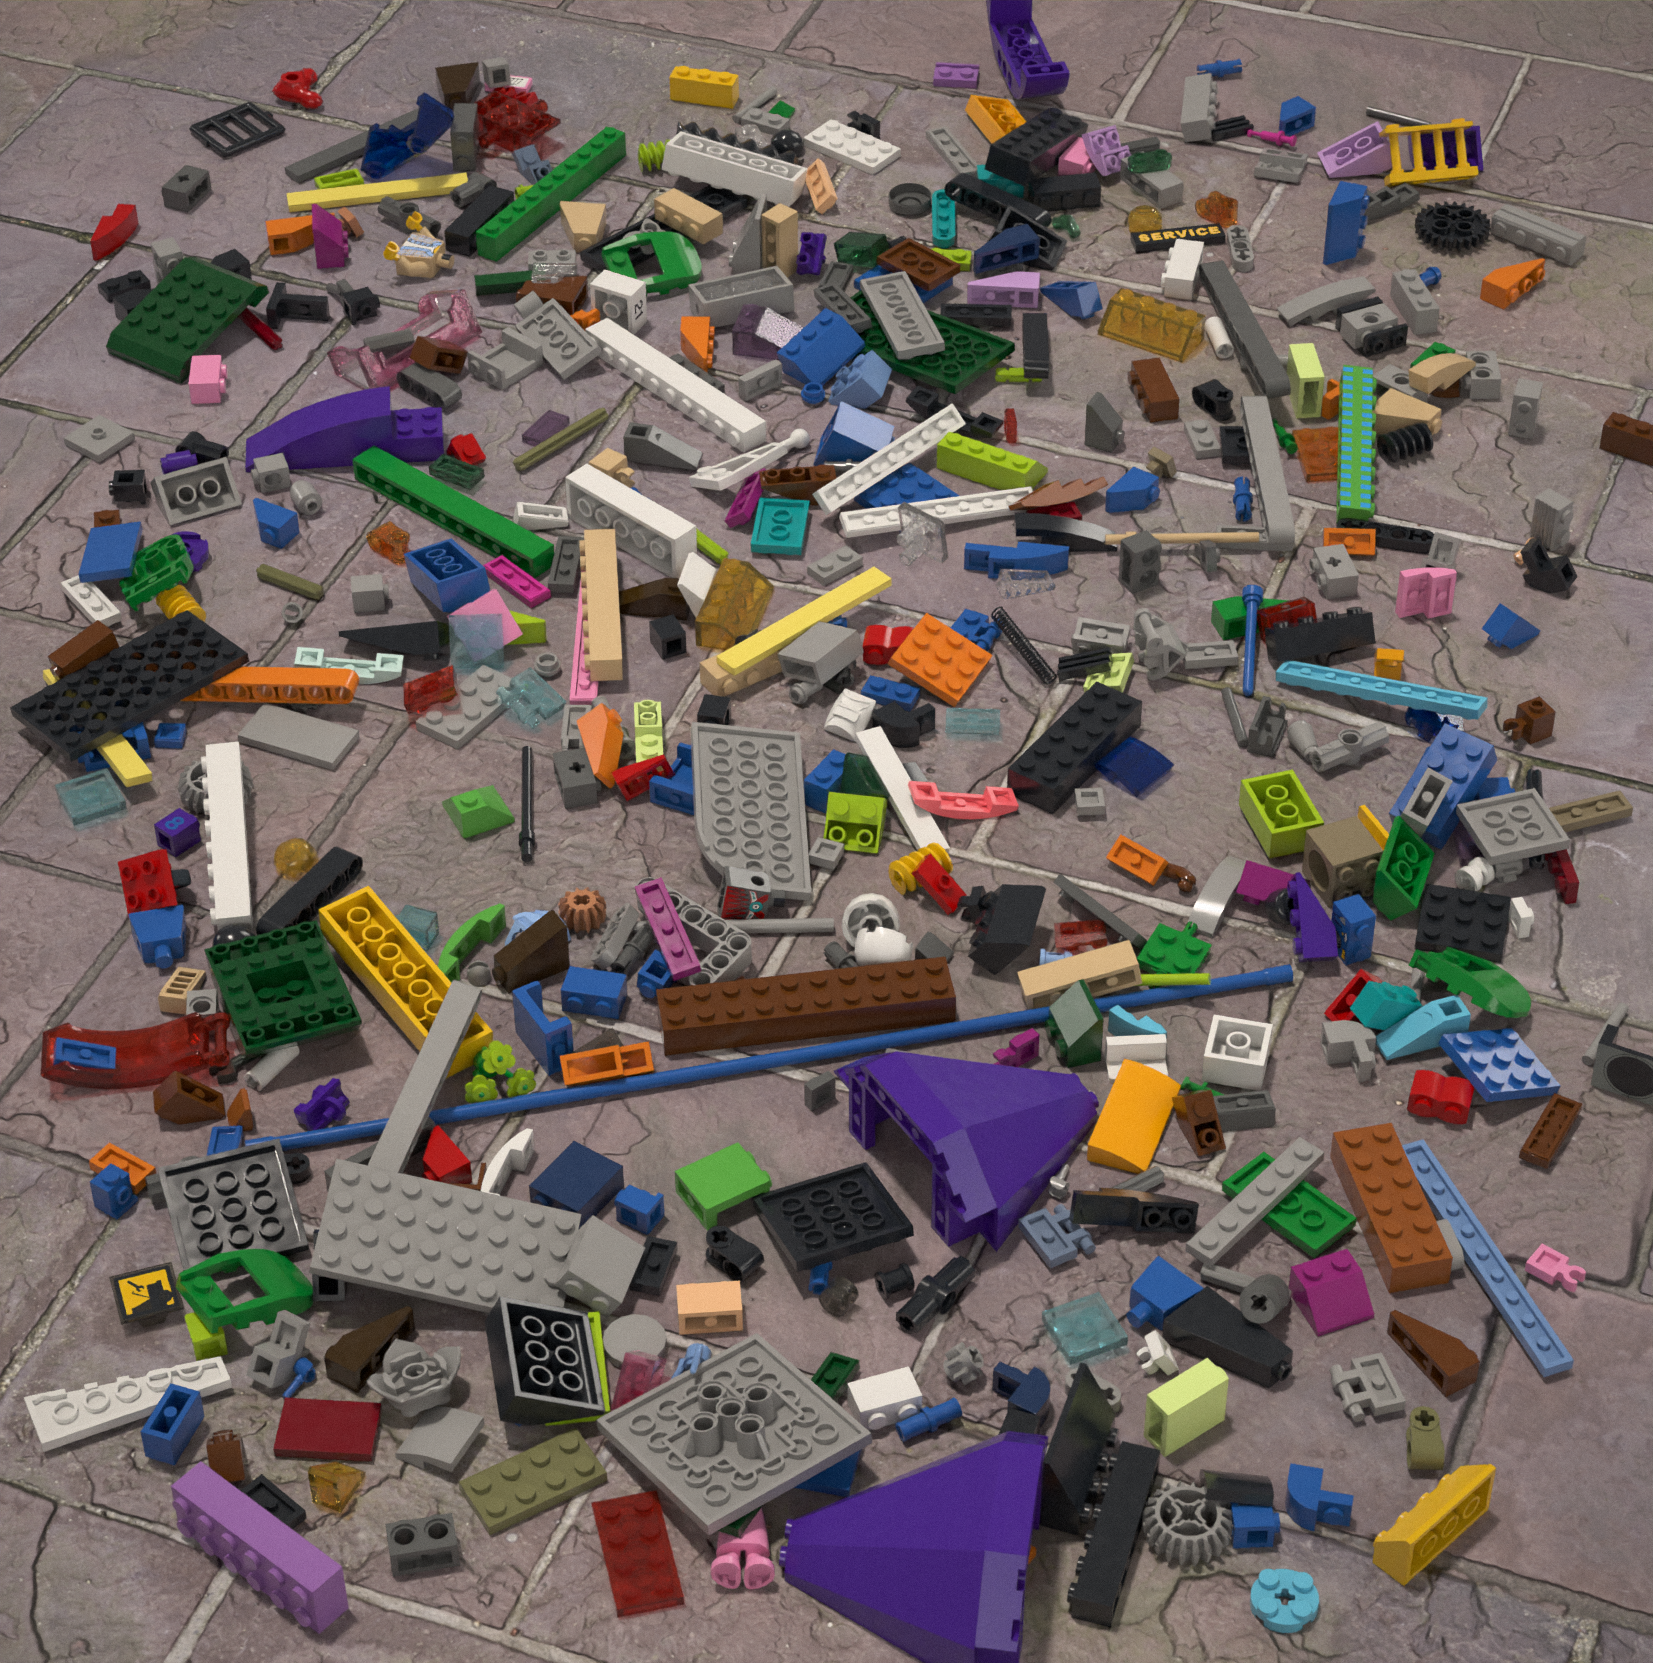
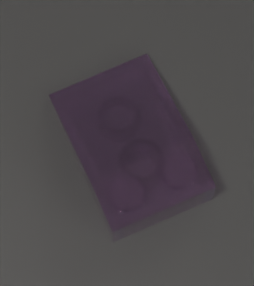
(761, 332)

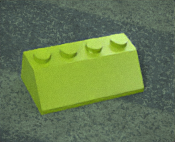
(987, 463)

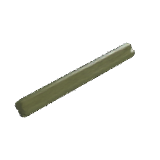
(560, 439)

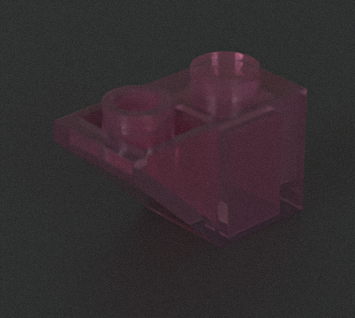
(637, 1376)

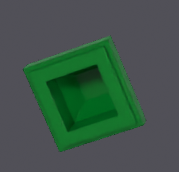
(782, 109)

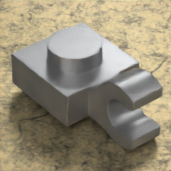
(1208, 554)

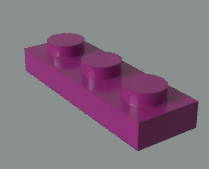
(745, 501)

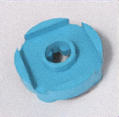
(1285, 1583)

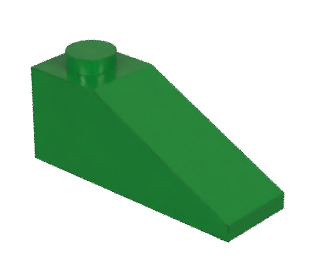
(1230, 616)

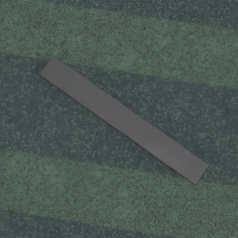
(340, 152)

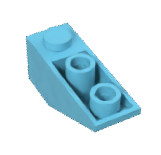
(1424, 1028)

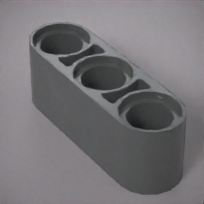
(429, 386)

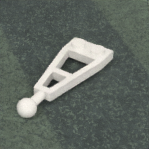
(742, 466)

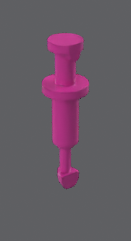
(1279, 137)

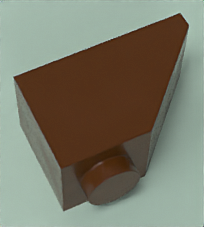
(187, 1100)

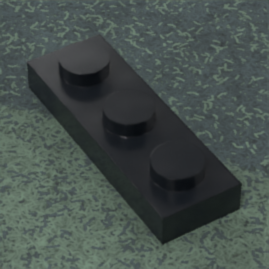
(978, 314)

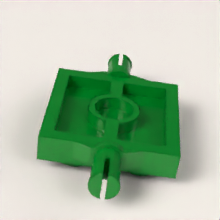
(1173, 951)

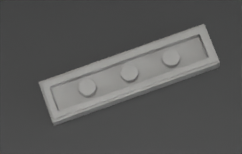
(952, 151)

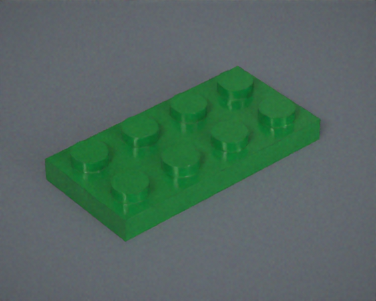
(1302, 1215)

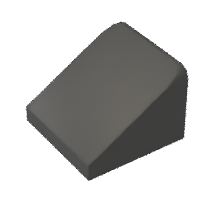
(932, 947)

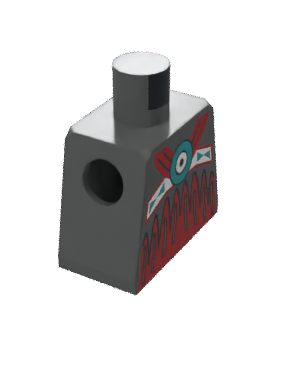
(746, 894)

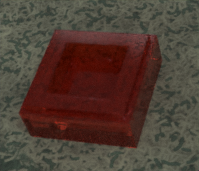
(1010, 425)

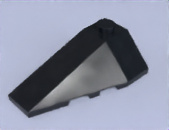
(419, 639)

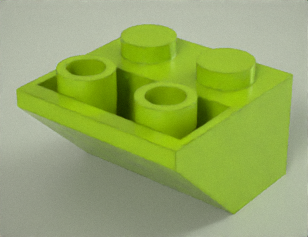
(855, 821)

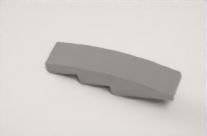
(1325, 299)

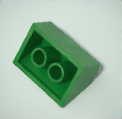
(1401, 871)

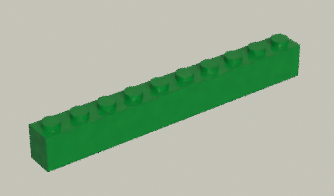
(544, 197)
(453, 511)

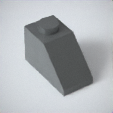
(1102, 424)

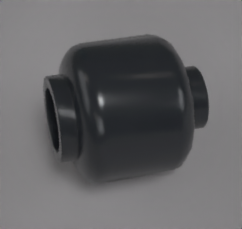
(1279, 906)

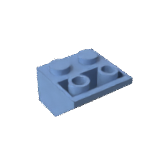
(861, 382)

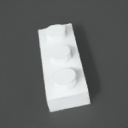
(91, 601)

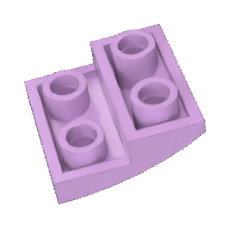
(1105, 149)

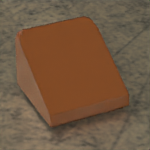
(240, 1111)

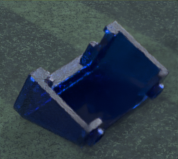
(393, 148)

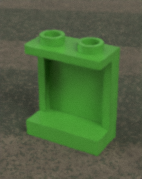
(720, 1182)

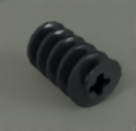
(1405, 442)

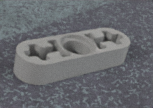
(1237, 254)
(615, 936)

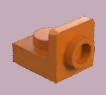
(586, 319)
(1330, 400)

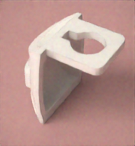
(850, 714)

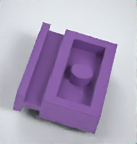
(956, 75)

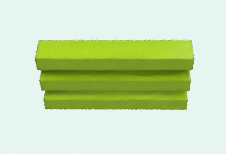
(339, 179)

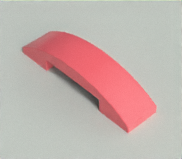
(993, 803)

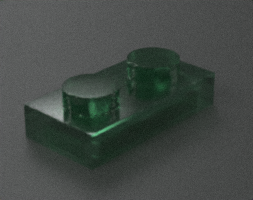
(456, 471)

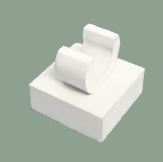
(1159, 1354)

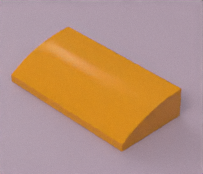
(993, 116)
(1133, 1118)

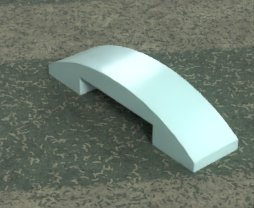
(370, 672)

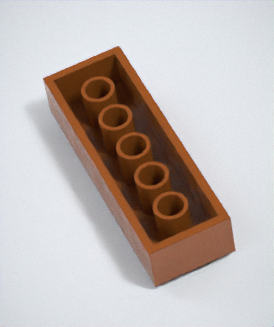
(1391, 1208)

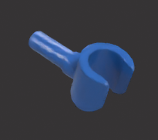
(305, 1373)

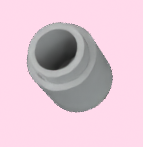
(305, 497)

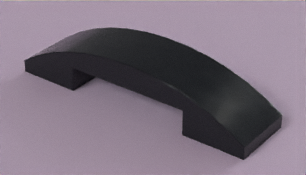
(926, 405)

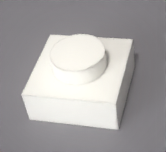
(1520, 917)

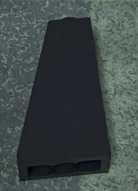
(1219, 1331)

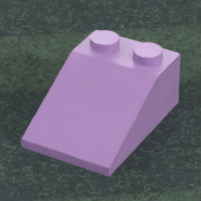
(1358, 154)

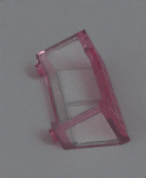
(442, 316)

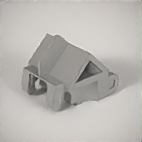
(1159, 642)

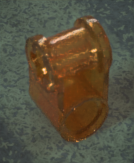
(1218, 209)
(389, 542)

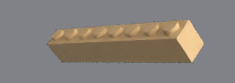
(601, 605)

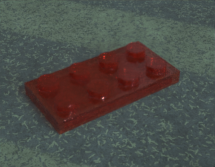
(637, 1553)

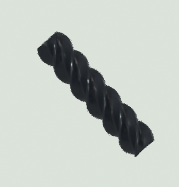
(731, 140)

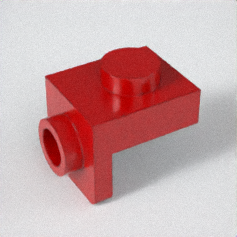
(466, 449)

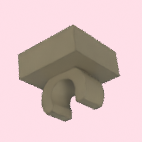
(1161, 463)

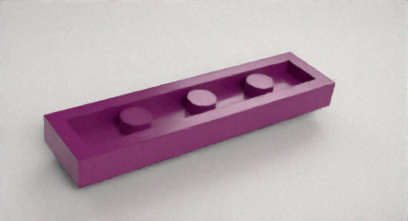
(667, 929)

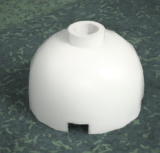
(868, 912)
(881, 947)

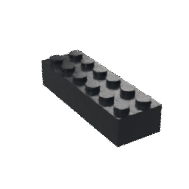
(1034, 146)
(1072, 746)

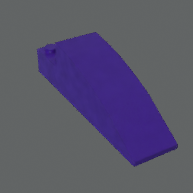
(346, 426)

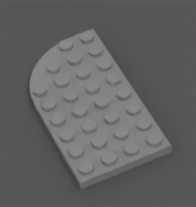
(751, 803)

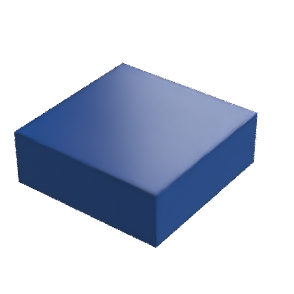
(170, 735)

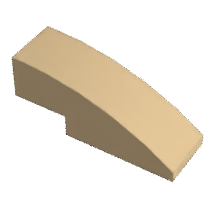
(1439, 371)

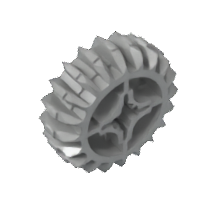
(191, 786)
(1188, 1534)

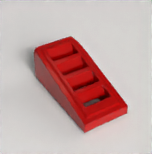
(628, 776)

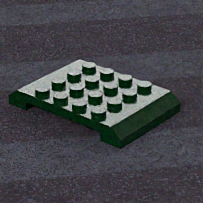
(183, 317)

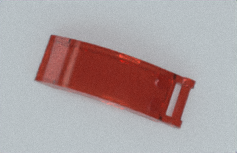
(142, 1055)

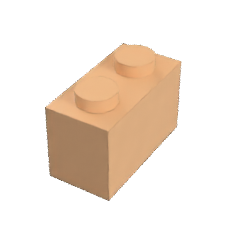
(709, 1307)

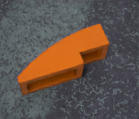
(607, 1064)

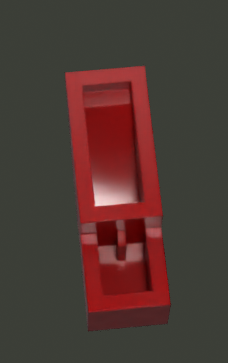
(114, 230)

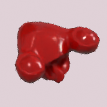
(296, 88)

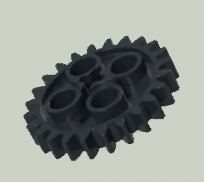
(1452, 226)

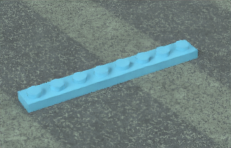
(1382, 689)

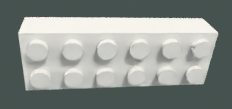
(733, 169)
(639, 523)

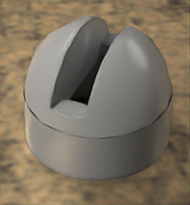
(294, 607)
(478, 973)

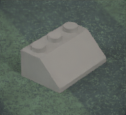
(196, 491)

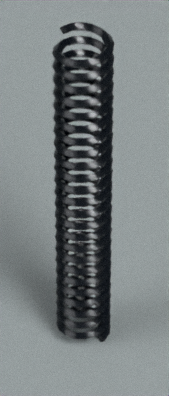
(1022, 643)

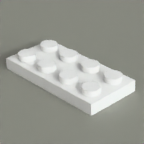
(852, 147)

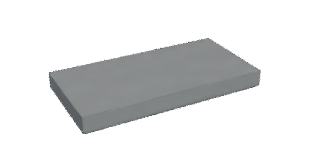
(298, 736)

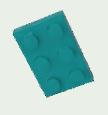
(780, 526)

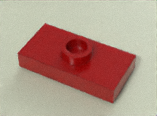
(938, 883)

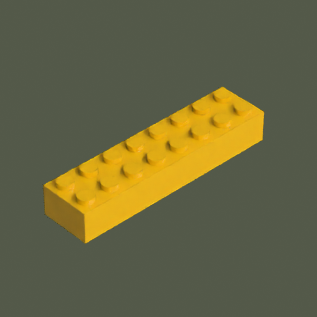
(395, 970)

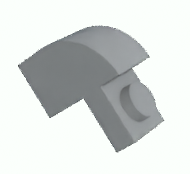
(1442, 552)
(1351, 1043)
(274, 1360)

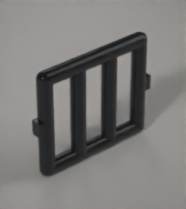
(235, 115)

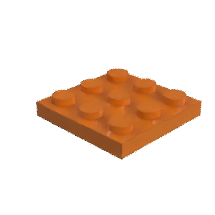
(940, 659)

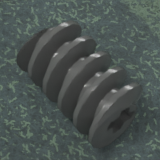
(1252, 1303)

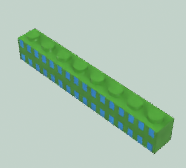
(1356, 444)

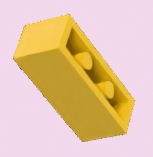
(704, 87)

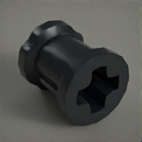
(894, 1281)

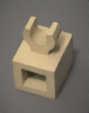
(614, 465)

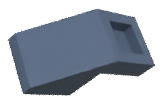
(530, 164)

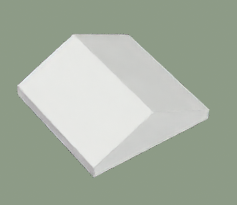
(696, 581)

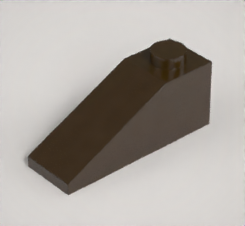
(655, 599)
(363, 1350)

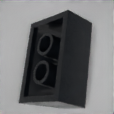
(1005, 925)

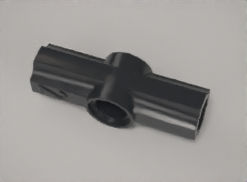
(935, 1295)

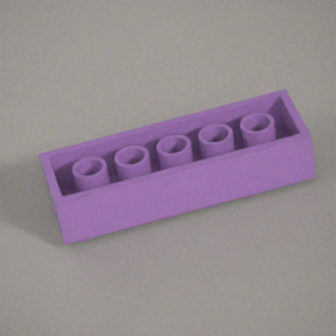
(259, 1548)

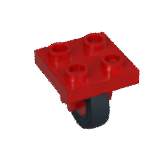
(150, 882)

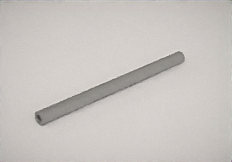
(752, 926)

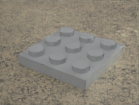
(1512, 826)

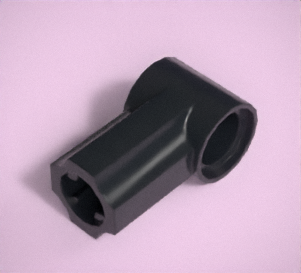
(203, 449)

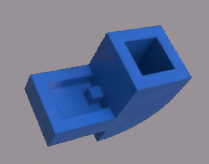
(1308, 1503)

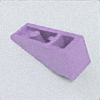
(1013, 289)

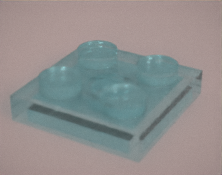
(476, 641)
(90, 797)
(1084, 1328)

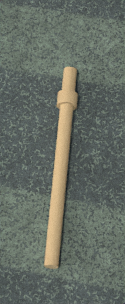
(1178, 538)

